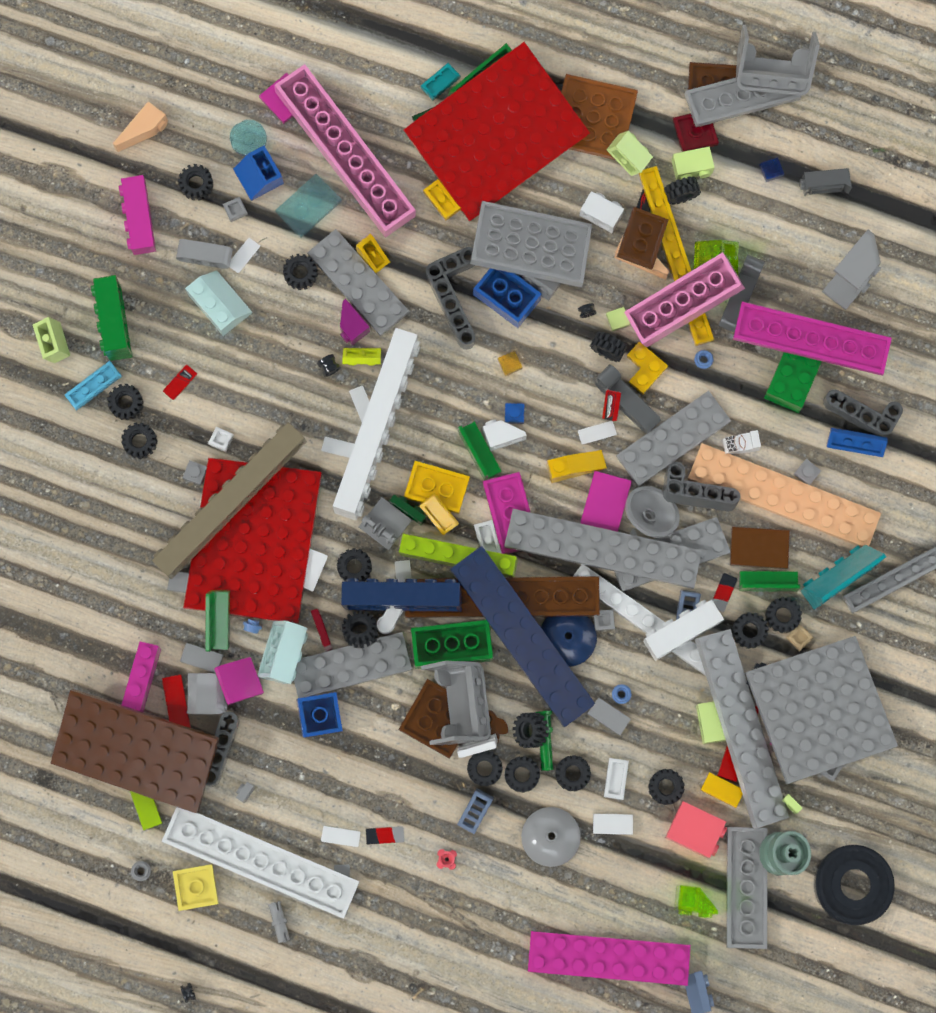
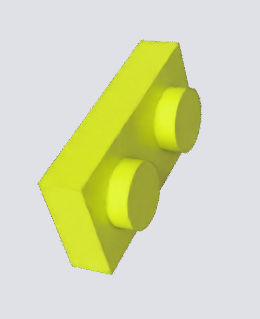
(356, 356)

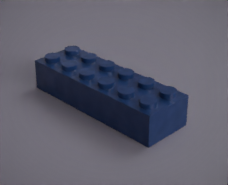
(402, 595)

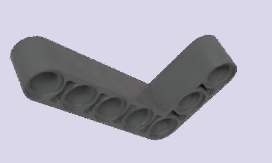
(450, 296)

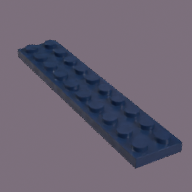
(522, 636)

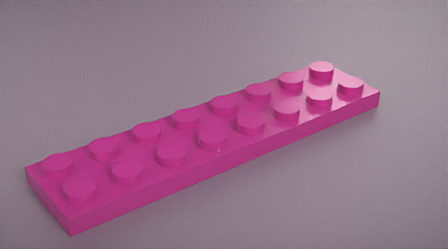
(812, 338)
(609, 958)

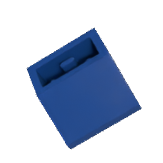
(258, 173)

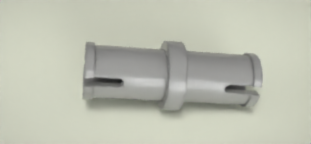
(279, 922)

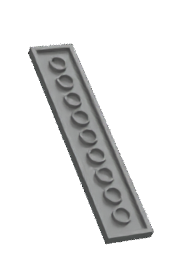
(603, 548)
(742, 728)

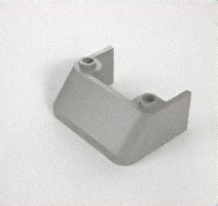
(775, 75)
(854, 271)
(465, 701)

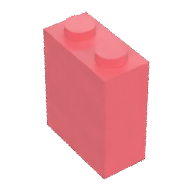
(696, 830)

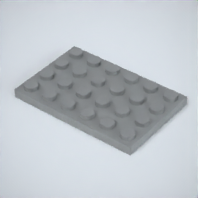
(531, 244)

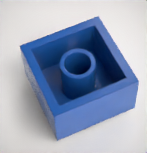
(319, 714)

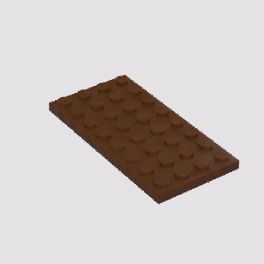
(134, 750)

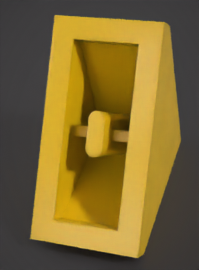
(372, 253)

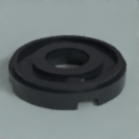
(828, 885)

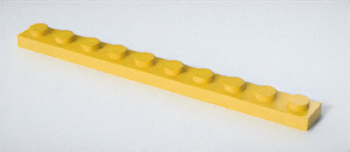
(673, 245)

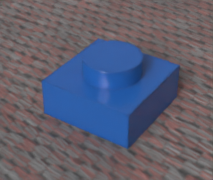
(514, 413)

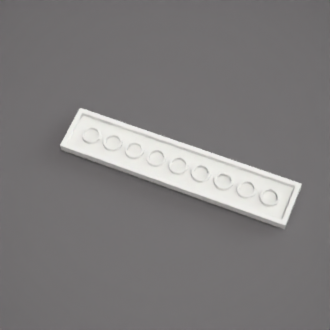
(261, 861)

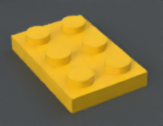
(446, 484)

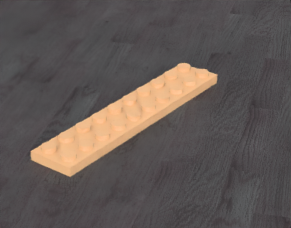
(786, 496)

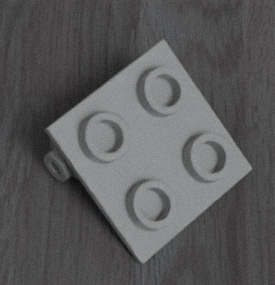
(384, 523)

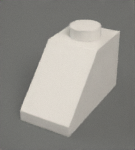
(501, 434)

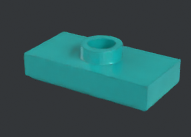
(440, 81)

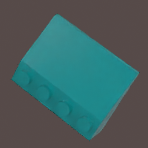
(841, 575)

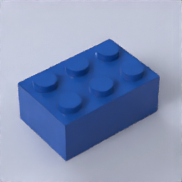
(507, 295)

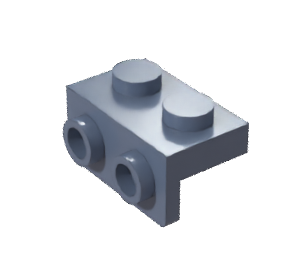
(697, 993)

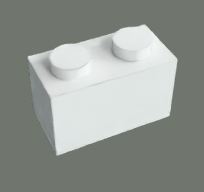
(602, 211)

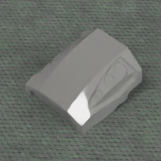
(205, 694)

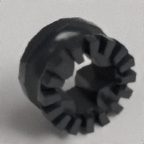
(586, 310)
(187, 992)

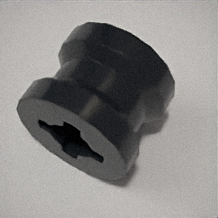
(328, 365)

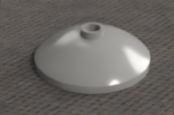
(651, 512)
(547, 851)

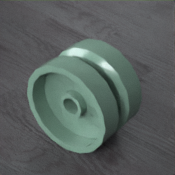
(785, 853)

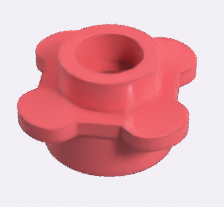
(447, 864)

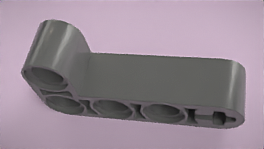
(749, 275)
(630, 402)
(860, 410)
(729, 496)
(225, 749)

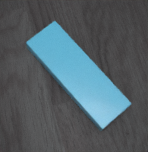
(93, 385)

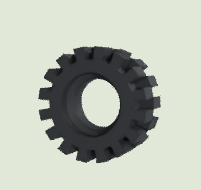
(682, 190)
(199, 192)
(300, 261)
(608, 346)
(117, 394)
(139, 429)
(350, 555)
(359, 619)
(758, 622)
(780, 626)
(522, 730)
(522, 762)
(561, 777)
(484, 780)
(676, 780)

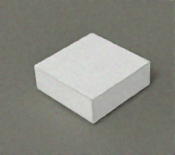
(221, 439)

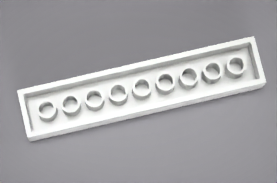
(376, 424)

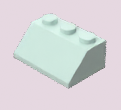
(218, 301)
(282, 652)

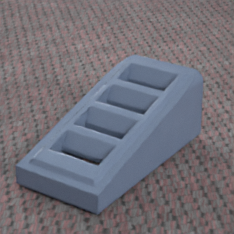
(685, 593)
(473, 800)

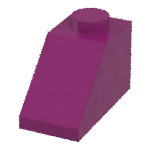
(351, 324)

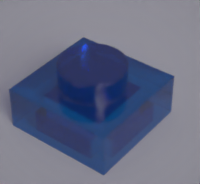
(771, 169)

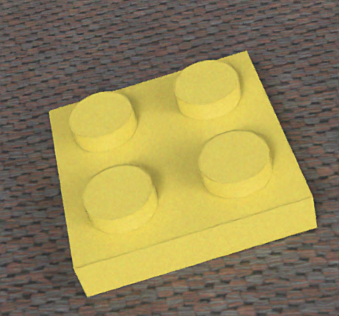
(195, 887)

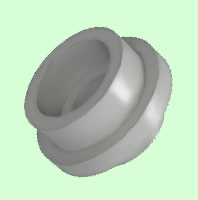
(134, 871)

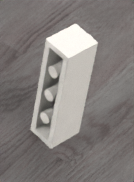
(683, 629)

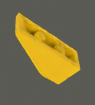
(575, 465)

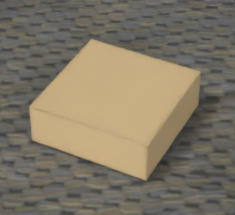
(799, 637)

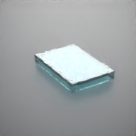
(308, 205)

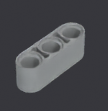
(204, 253)

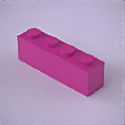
(138, 215)
(141, 676)

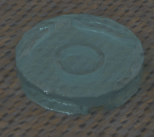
(247, 137)

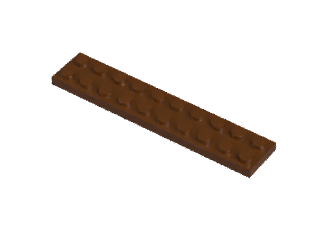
(539, 594)

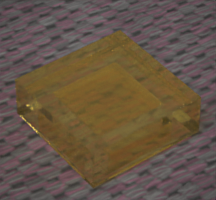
(509, 363)

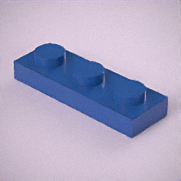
(857, 442)

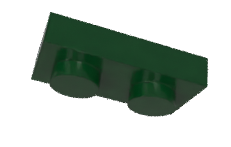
(414, 513)

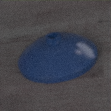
(583, 640)

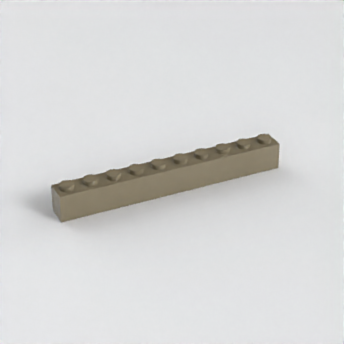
(229, 500)

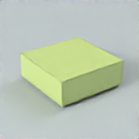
(617, 319)
(791, 804)

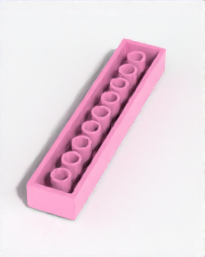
(345, 150)

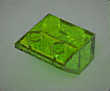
(709, 249)
(694, 900)

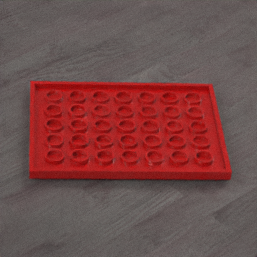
(496, 131)
(261, 549)

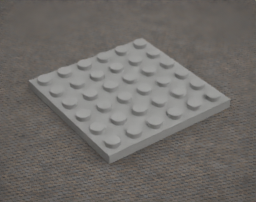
(821, 710)

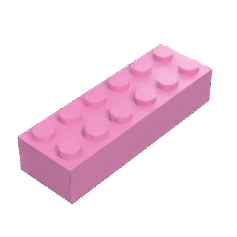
(684, 300)

